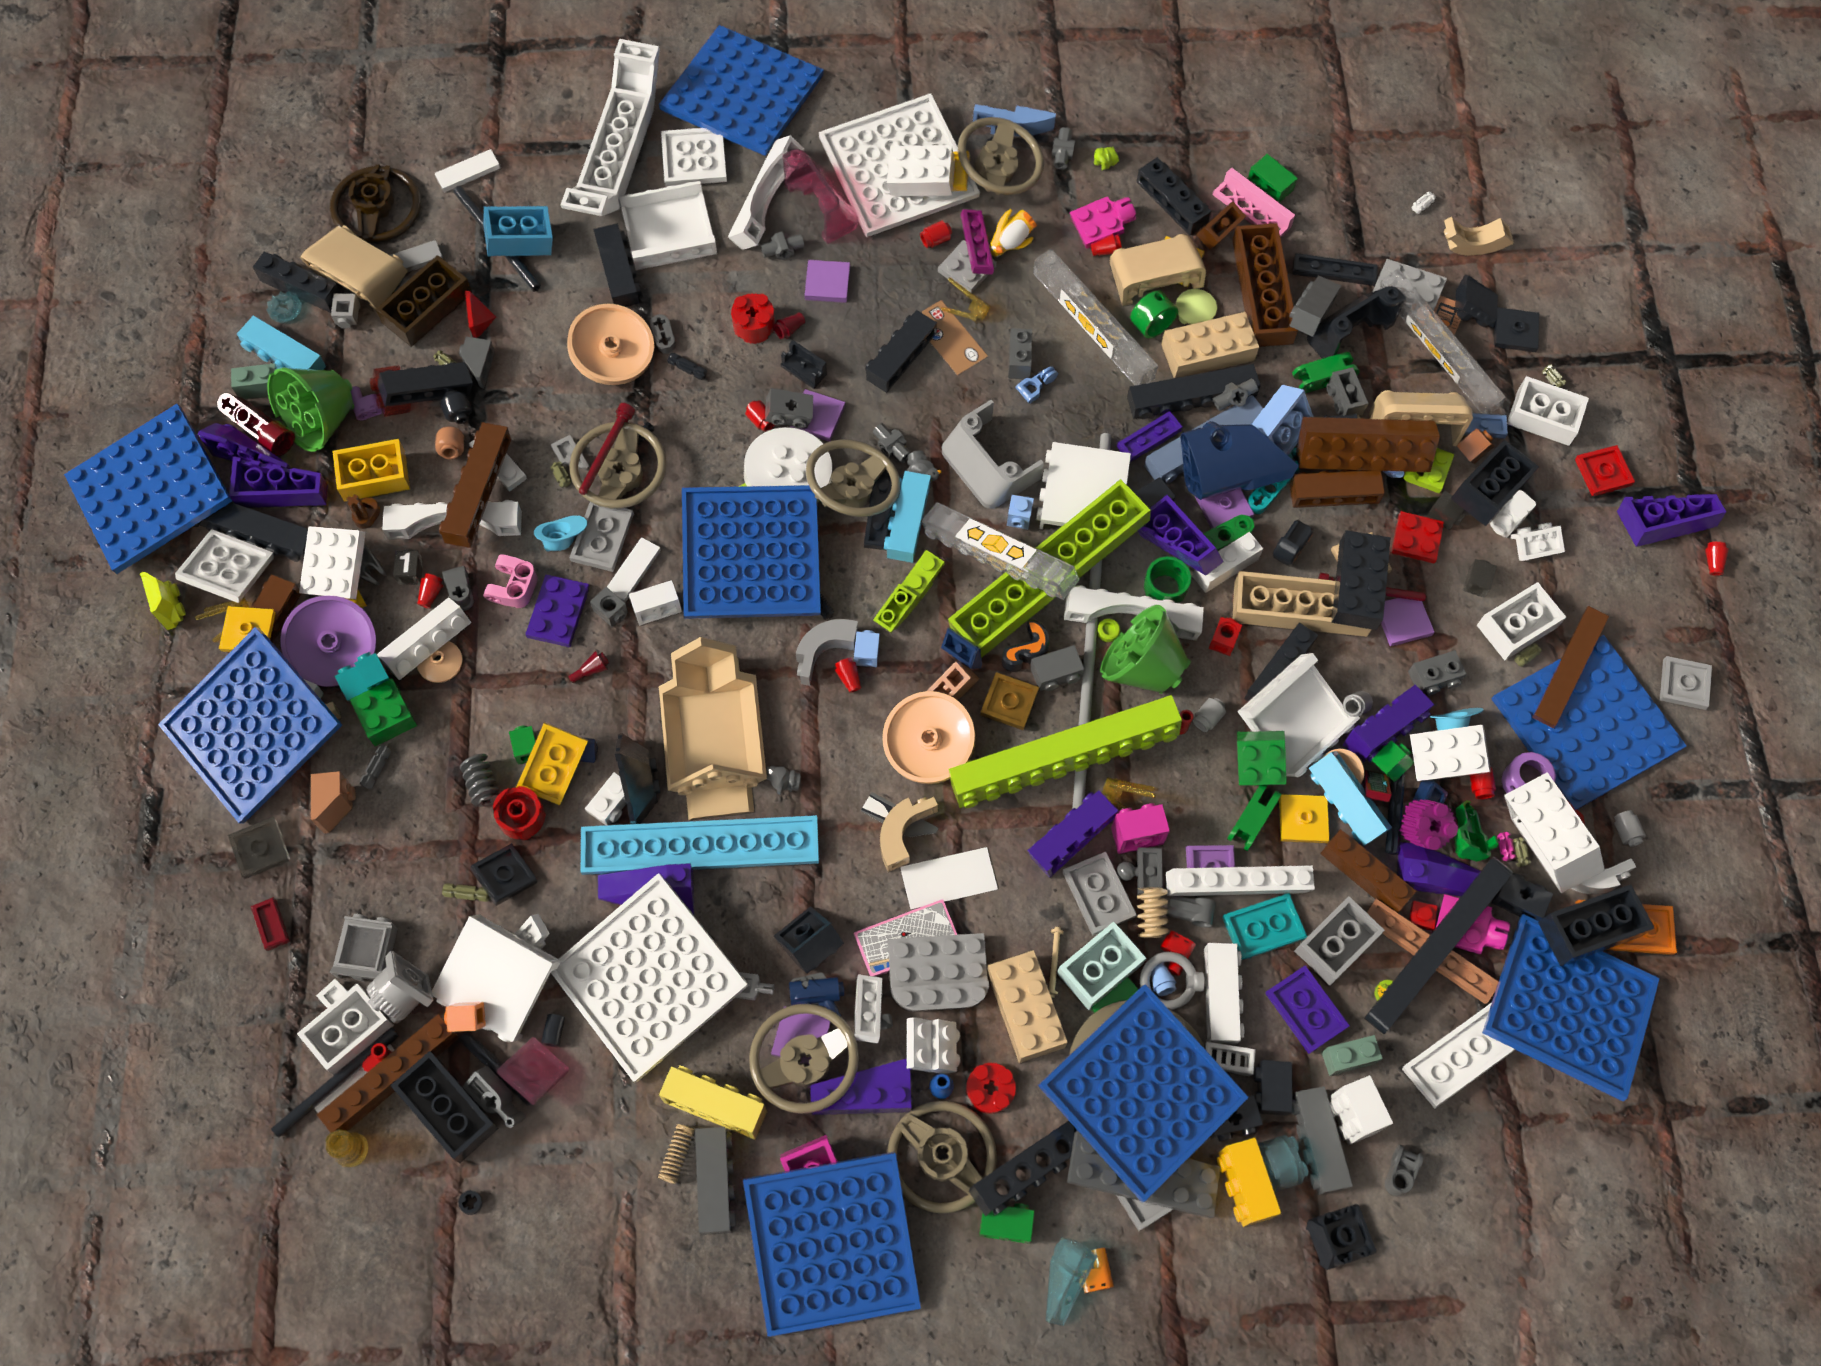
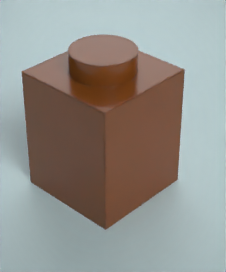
(1476, 445)

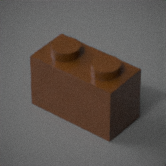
(1221, 225)

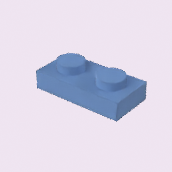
(1494, 424)

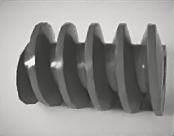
(477, 781)

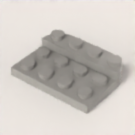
(938, 971)

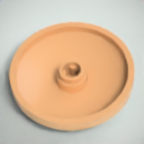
(610, 344)
(928, 737)

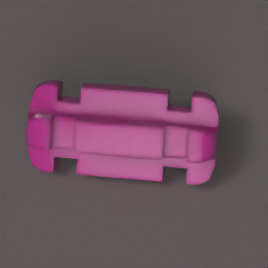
(1506, 846)

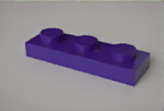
(1150, 436)

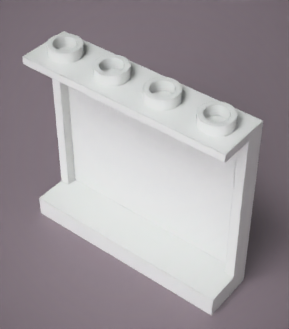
(667, 225)
(1076, 479)
(1303, 708)
(496, 970)

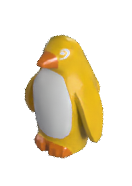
(1012, 232)

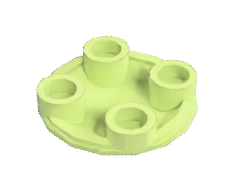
(1196, 306)

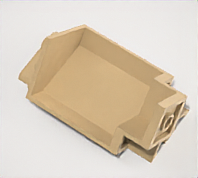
(712, 730)

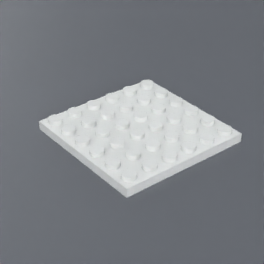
(861, 161)
(648, 977)

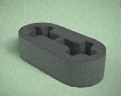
(666, 332)

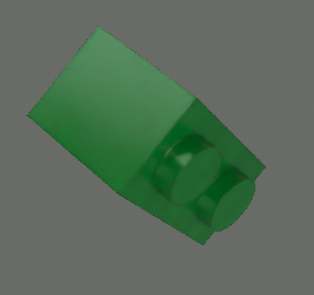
(1272, 178)
(1010, 1225)

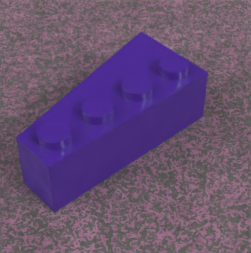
(275, 486)
(1669, 517)
(1073, 833)
(872, 1091)

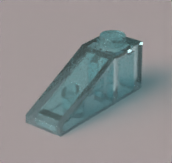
(1067, 1275)

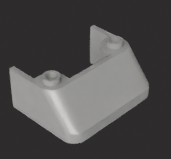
(977, 469)

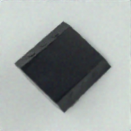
(1476, 302)
(1341, 1237)

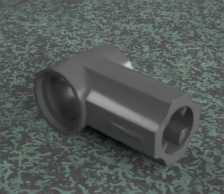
(1197, 911)

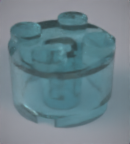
(1283, 1162)

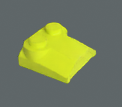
(163, 601)

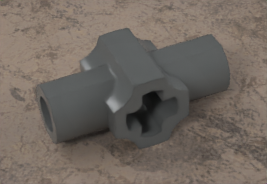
(1063, 148)
(782, 245)
(1228, 396)
(891, 442)

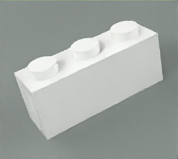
(1236, 558)

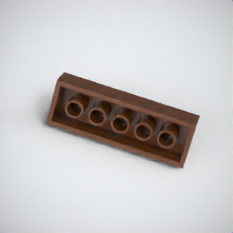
(1264, 283)
(1367, 444)

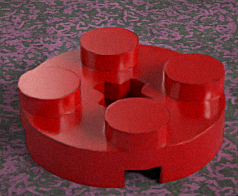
(979, 1096)

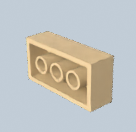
(1210, 345)
(1026, 1006)

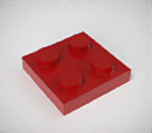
(1604, 470)
(1417, 537)

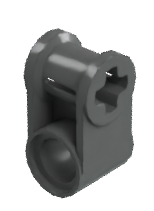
(458, 586)
(1404, 1166)

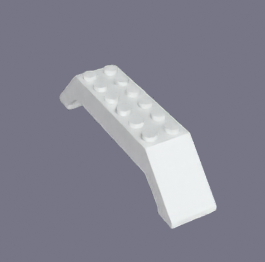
(618, 131)

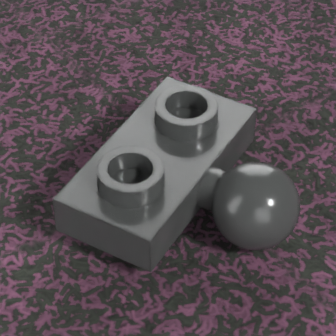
(1147, 870)

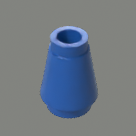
(941, 1091)

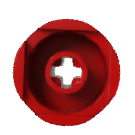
(753, 317)
(523, 801)

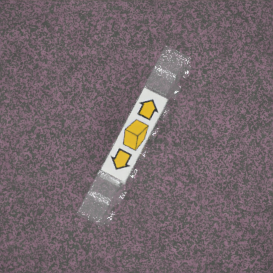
(1094, 318)
(1446, 346)
(1000, 551)

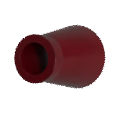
(787, 326)

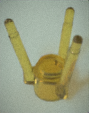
(977, 307)
(220, 608)
(1115, 787)

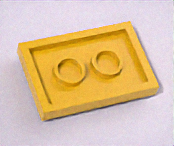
(552, 763)

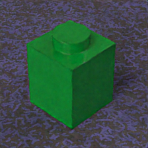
(522, 741)
(1393, 760)

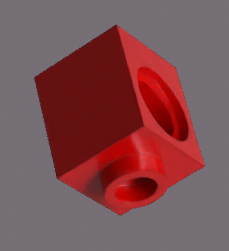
(1225, 644)

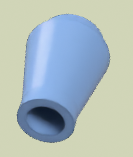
(1162, 980)

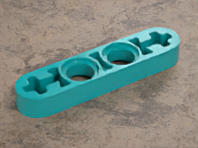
(1268, 496)

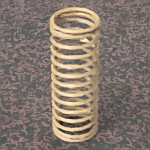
(683, 1130)

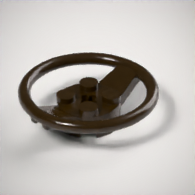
(374, 199)

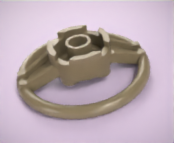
(998, 158)
(619, 458)
(853, 483)
(787, 1068)
(956, 1167)

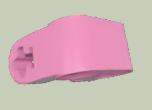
(526, 585)

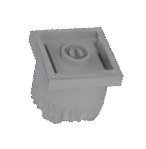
(399, 988)

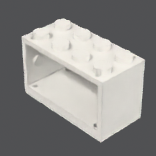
(1554, 832)

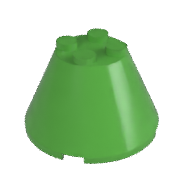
(310, 403)
(1147, 654)

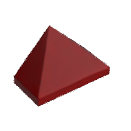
(478, 315)

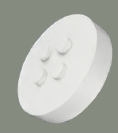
(781, 459)

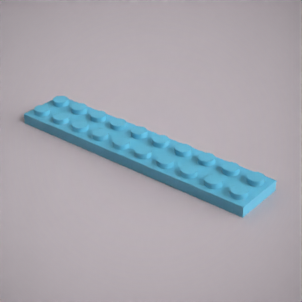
(700, 843)

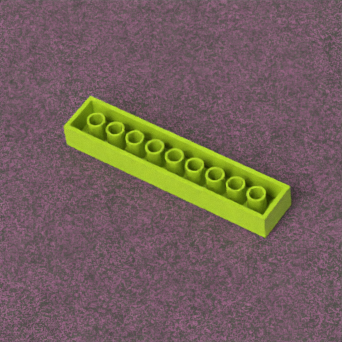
(1079, 542)
(1065, 752)

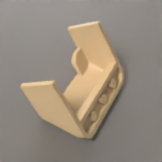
(1436, 407)

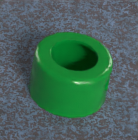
(1153, 315)
(1167, 567)

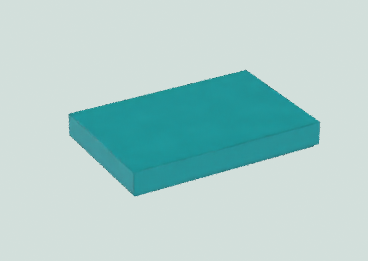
(1265, 926)

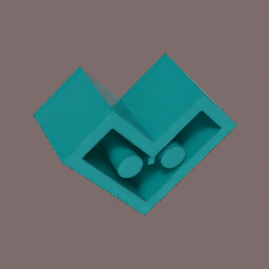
(362, 677)

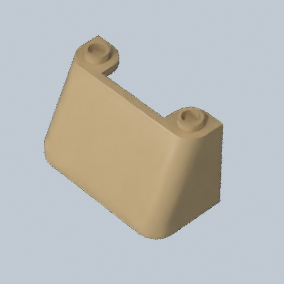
(355, 265)
(1156, 266)

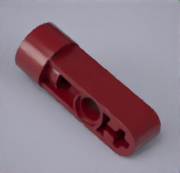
(270, 434)

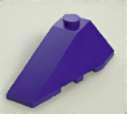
(1433, 871)
(622, 885)

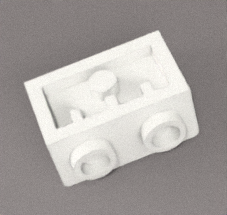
(1538, 542)
(608, 802)

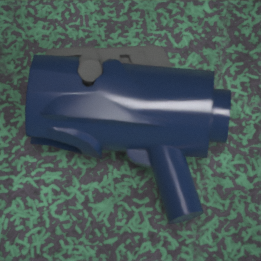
(816, 990)

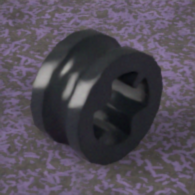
(463, 1199)

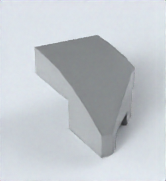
(563, 449)

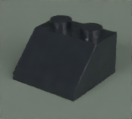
(809, 939)

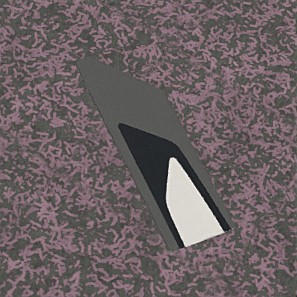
(879, 808)

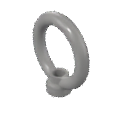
(1194, 979)

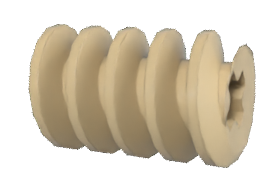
(1153, 912)

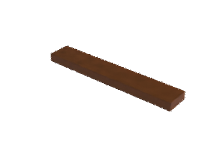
(1570, 667)

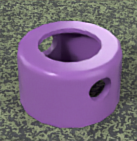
(1511, 774)

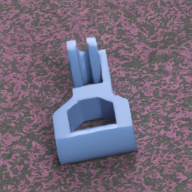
(1047, 375)

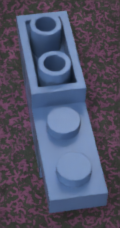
(1031, 119)

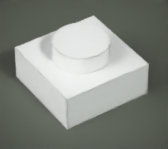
(331, 993)

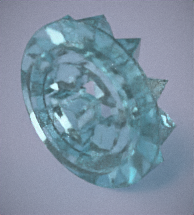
(282, 314)

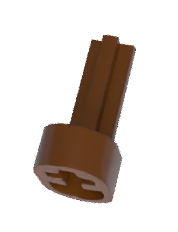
(361, 515)

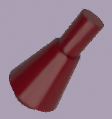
(594, 664)

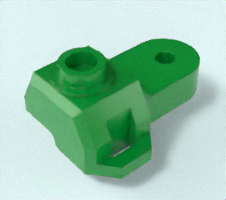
(1470, 839)

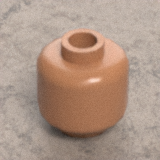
(449, 442)

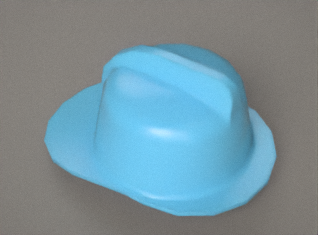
(560, 533)
(1455, 719)

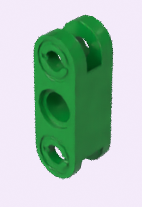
(1318, 373)
(1231, 530)
(1253, 817)

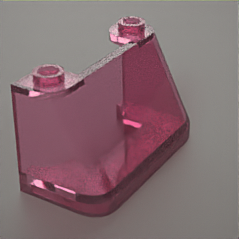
(807, 175)

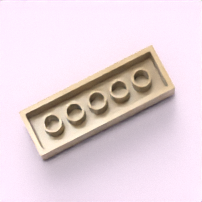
(1287, 601)

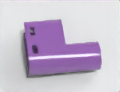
(364, 405)

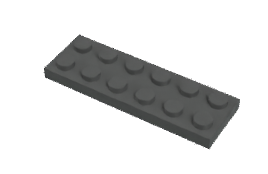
(1188, 1189)

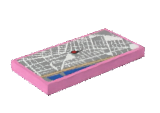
(921, 922)

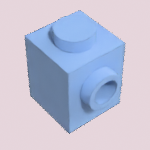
(1020, 512)

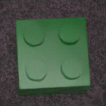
(383, 712)
(1261, 758)

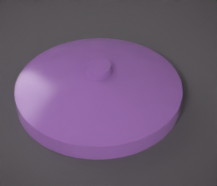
(325, 637)

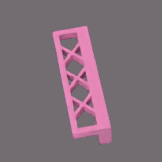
(1257, 200)

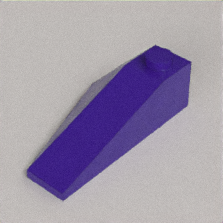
(228, 441)

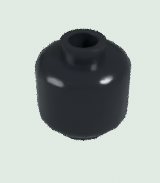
(456, 406)

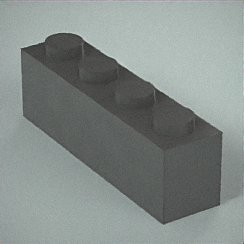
(1314, 305)
(1321, 1141)
(713, 1181)

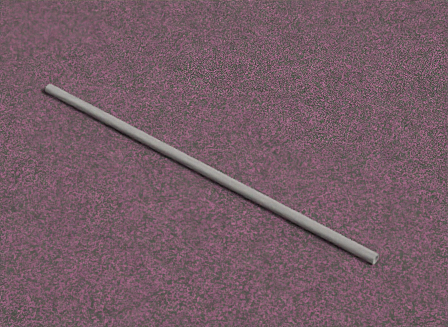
(1089, 662)

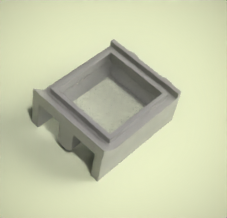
(363, 947)

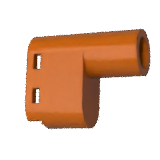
(1100, 1274)

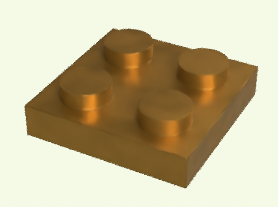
(1009, 701)

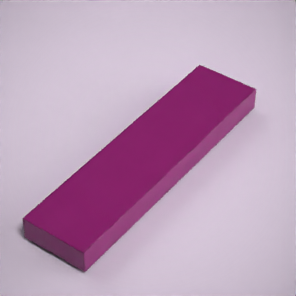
(977, 242)

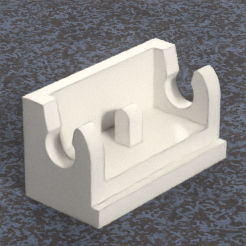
(655, 602)

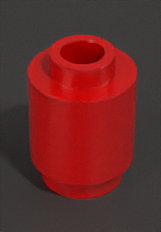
(936, 234)
(756, 414)
(1483, 785)

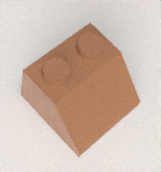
(330, 799)

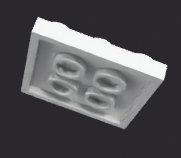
(693, 156)
(332, 562)
(224, 566)

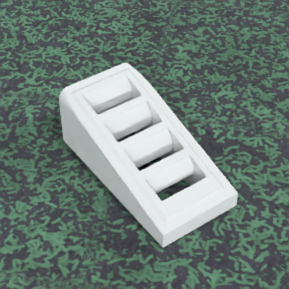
(1249, 1054)

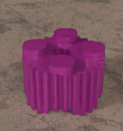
(1428, 824)

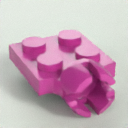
(1102, 219)
(1482, 933)

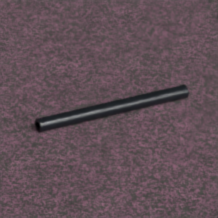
(331, 1085)

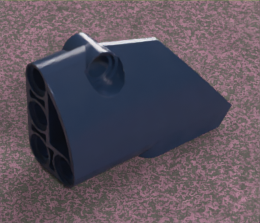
(1231, 459)

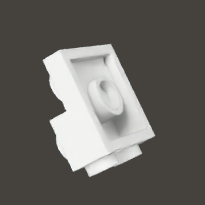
(932, 1045)

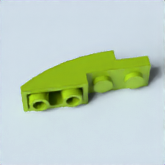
(910, 592)

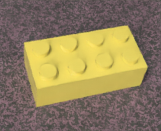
(713, 1103)

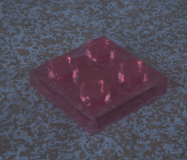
(533, 1070)

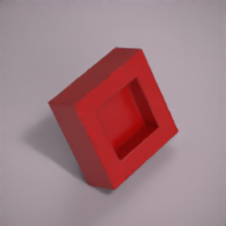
(1423, 915)

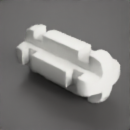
(1423, 202)

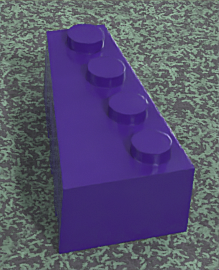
(1180, 537)
(1389, 724)

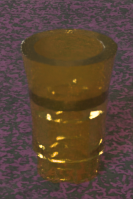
(353, 1151)

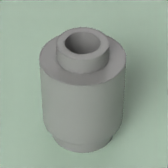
(1357, 703)
(1209, 714)
(1629, 828)

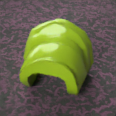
(1106, 157)

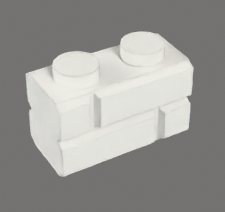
(1512, 514)

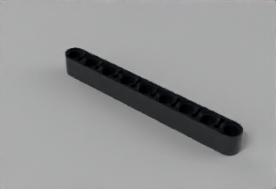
(1438, 945)

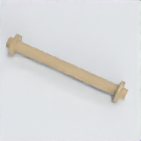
(1057, 932)

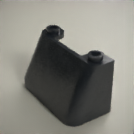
(1374, 308)

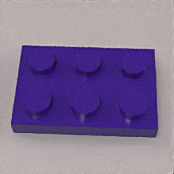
(557, 610)
(1307, 1009)

